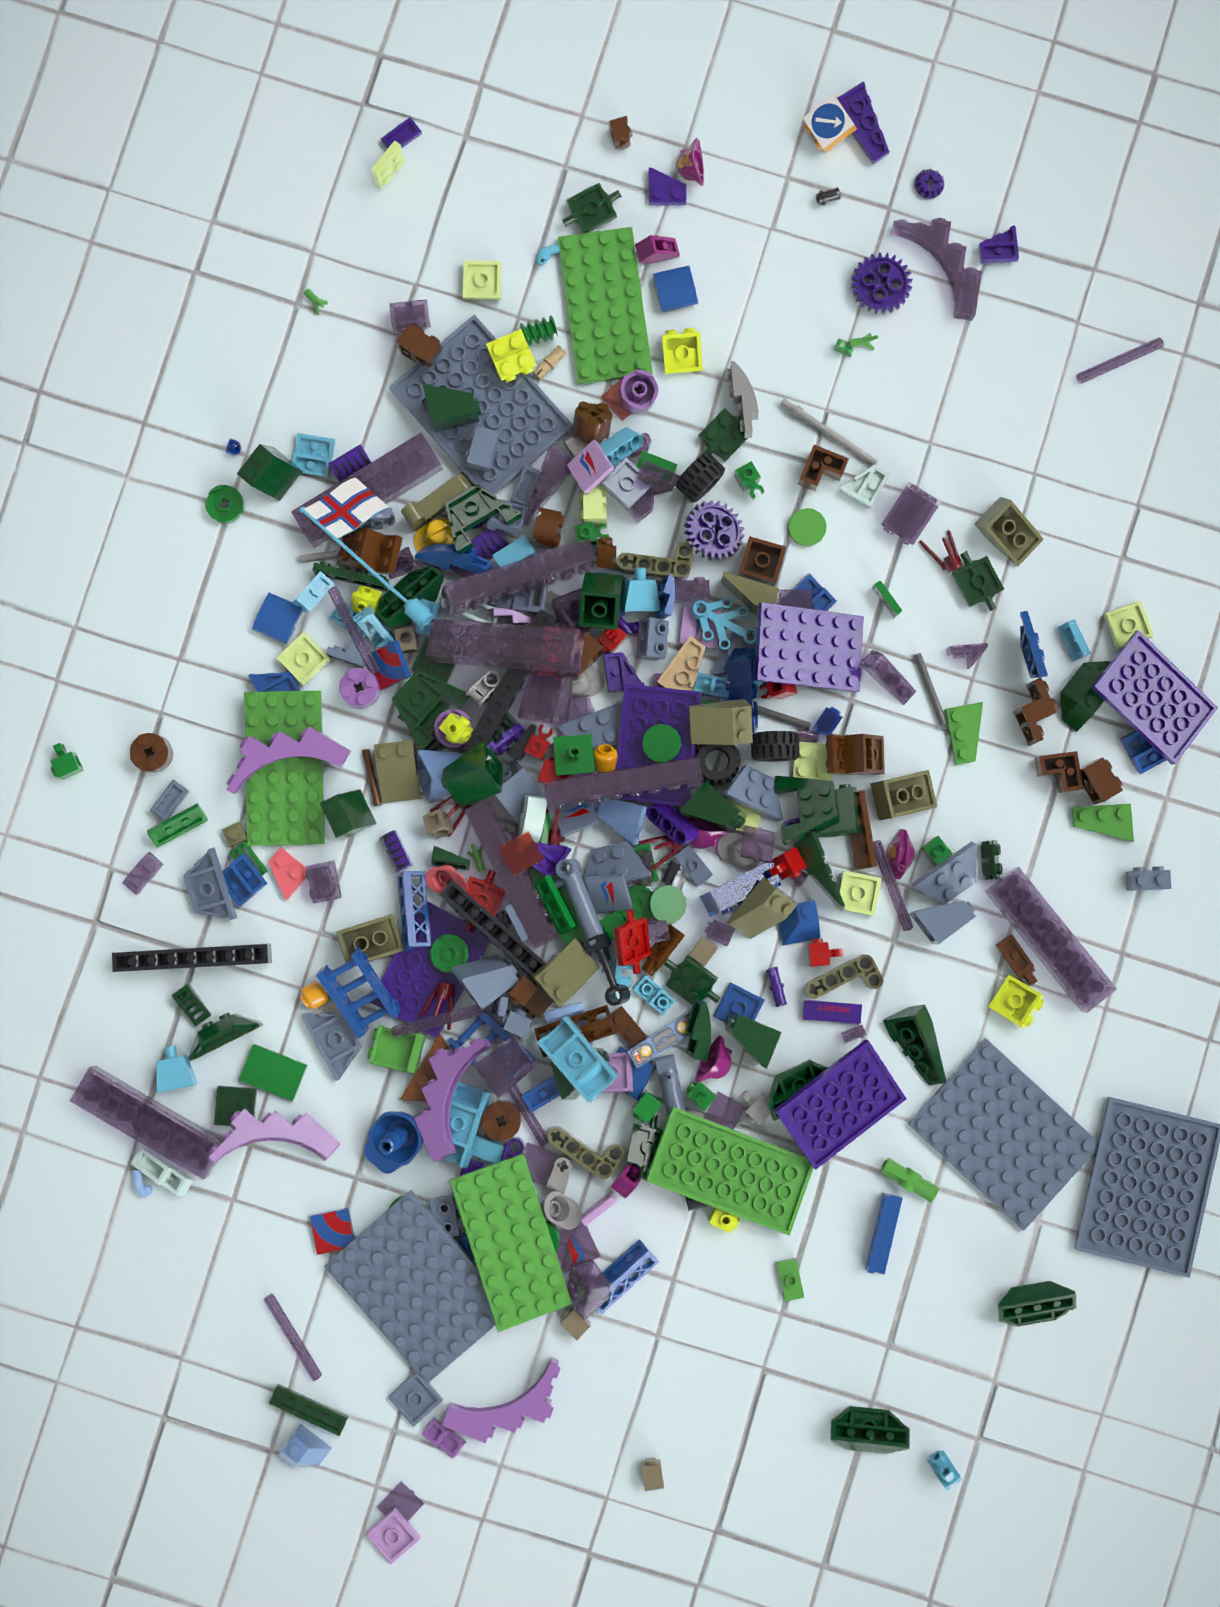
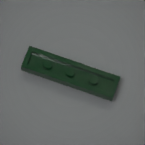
(344, 574)
(308, 1409)

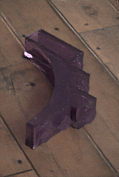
(934, 239)

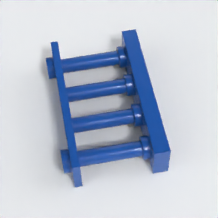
(349, 1008)
(495, 1031)

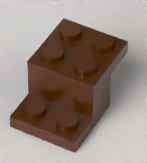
(373, 548)
(1039, 709)
(855, 754)

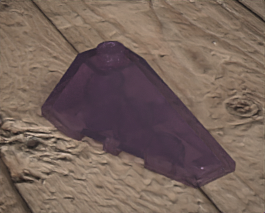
(553, 475)

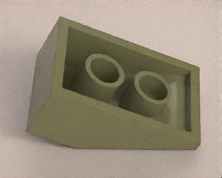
(1009, 530)
(750, 591)
(721, 723)
(397, 771)
(903, 795)
(762, 909)
(375, 938)
(565, 972)

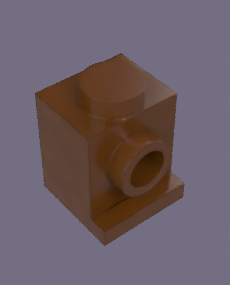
(620, 132)
(606, 552)

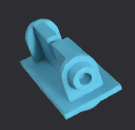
(1074, 640)

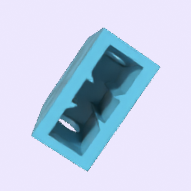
(640, 593)
(174, 1071)

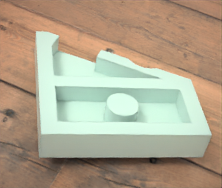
(866, 486)

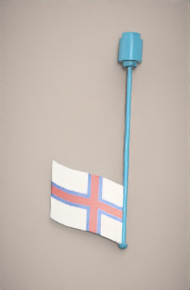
(344, 512)

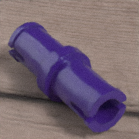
(776, 986)

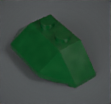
(417, 584)
(1077, 697)
(220, 1033)
(790, 1082)
(1036, 1303)
(869, 1431)

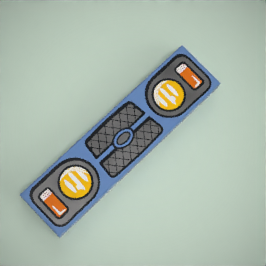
(659, 1041)

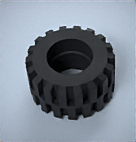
(700, 477)
(775, 746)
(728, 773)

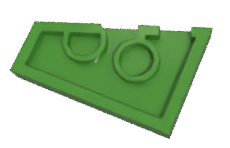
(964, 731)
(1105, 819)

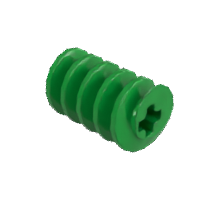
(539, 330)

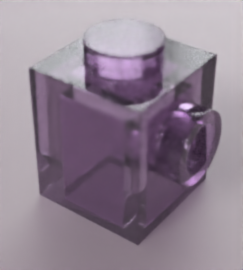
(719, 932)

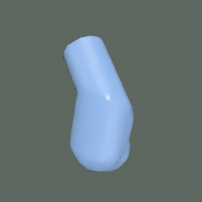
(138, 1184)

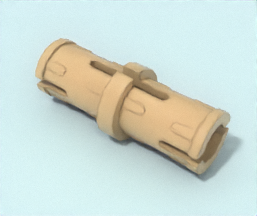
(549, 362)

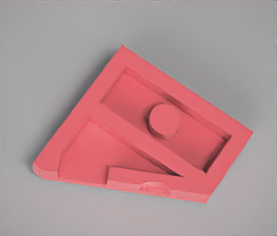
(287, 871)

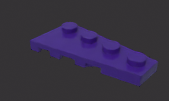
(868, 133)

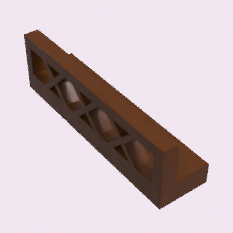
(862, 843)
(592, 1031)

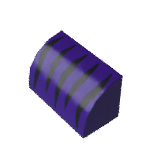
(349, 463)
(489, 543)
(395, 851)

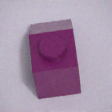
(656, 249)
(626, 1180)

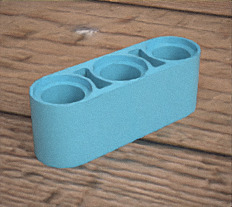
(621, 445)

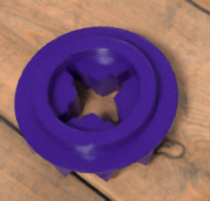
(922, 187)

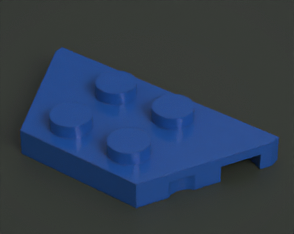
(1032, 654)
(274, 682)

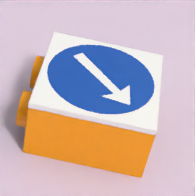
(829, 123)

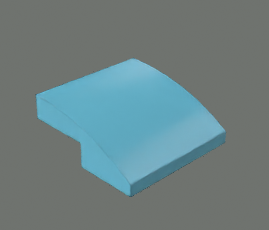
(313, 454)

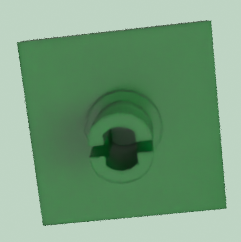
(573, 755)

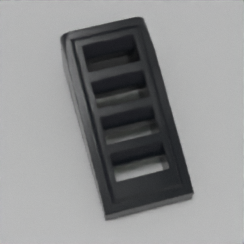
(517, 750)

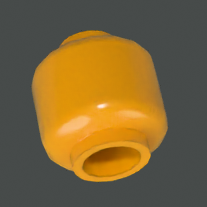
(605, 758)
(313, 995)

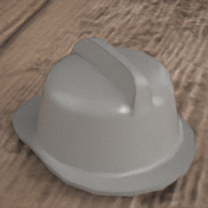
(589, 682)
(730, 850)
(561, 1210)

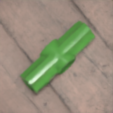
(909, 1179)

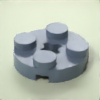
(378, 520)

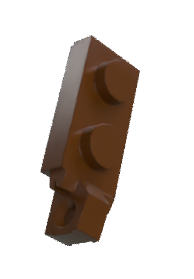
(661, 951)
(1017, 959)
(627, 1027)

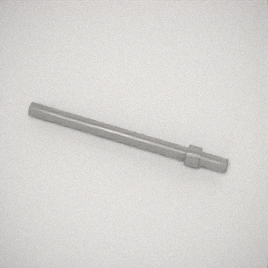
(797, 411)

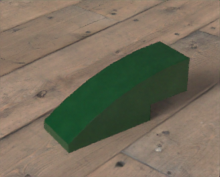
(699, 1030)

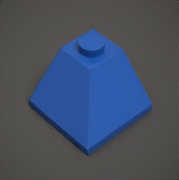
(800, 924)

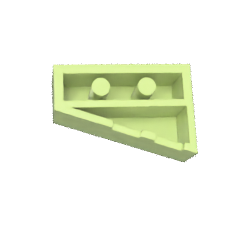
(594, 506)

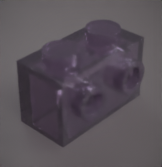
(410, 312)
(691, 590)
(323, 882)

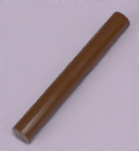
(371, 777)

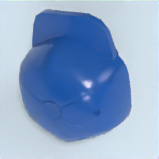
(393, 1141)

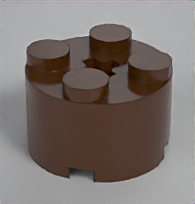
(592, 422)
(547, 528)
(140, 752)
(506, 1130)

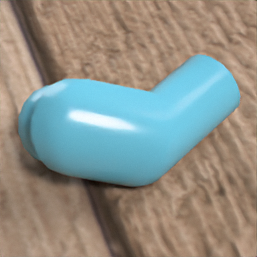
(545, 253)

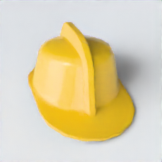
(434, 533)

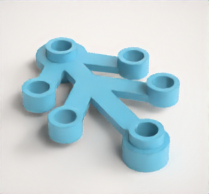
(722, 621)

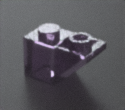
(643, 506)

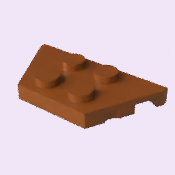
(424, 1074)

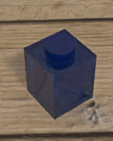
(828, 721)

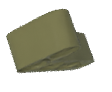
(434, 504)
(654, 562)
(840, 979)
(583, 1149)

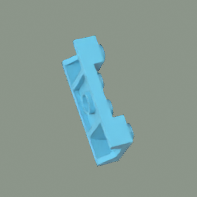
(578, 1059)
(465, 1116)

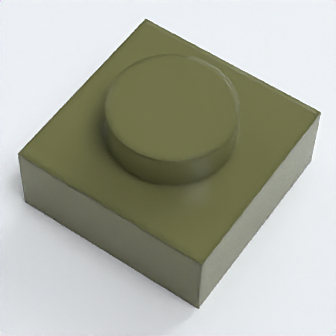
(234, 834)

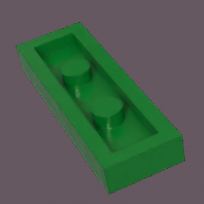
(177, 825)
(554, 904)

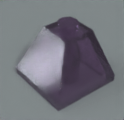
(568, 610)

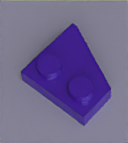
(665, 189)
(1000, 248)
(619, 672)
(506, 739)
(552, 855)

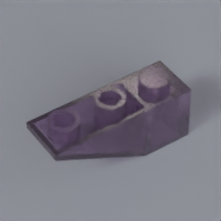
(887, 676)

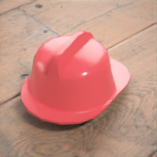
(438, 876)

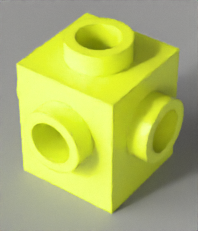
(365, 597)
(456, 728)

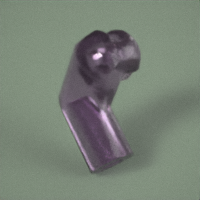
(645, 445)

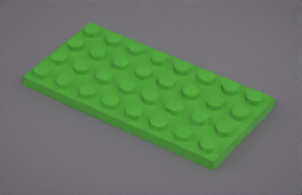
(604, 305)
(287, 793)
(730, 1171)
(510, 1242)

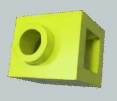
(724, 1220)

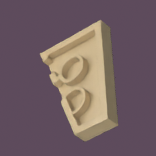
(684, 667)

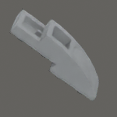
(743, 396)

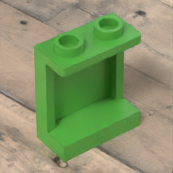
(396, 1053)

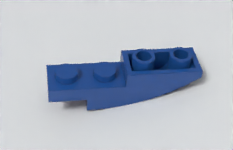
(446, 557)

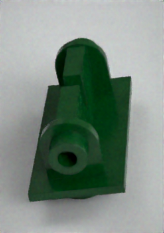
(992, 852)

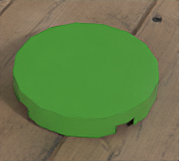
(807, 527)

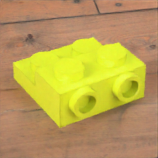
(682, 351)
(511, 355)
(1017, 1002)

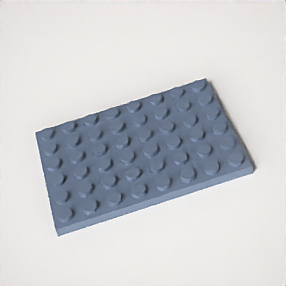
(513, 408)
(1004, 1134)
(1148, 1187)
(415, 1286)

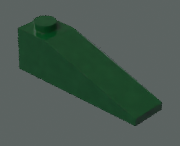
(821, 873)
(917, 1037)

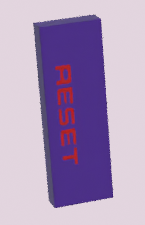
(832, 1011)

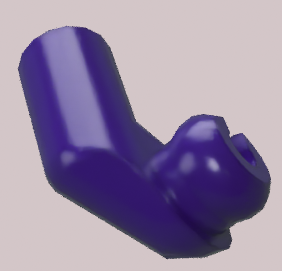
(628, 628)

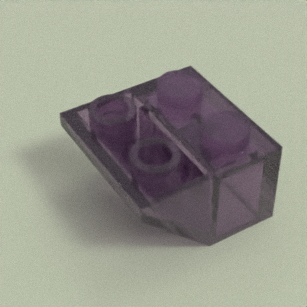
(587, 1287)

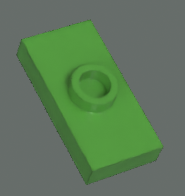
(790, 1279)

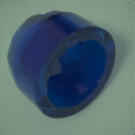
(233, 447)

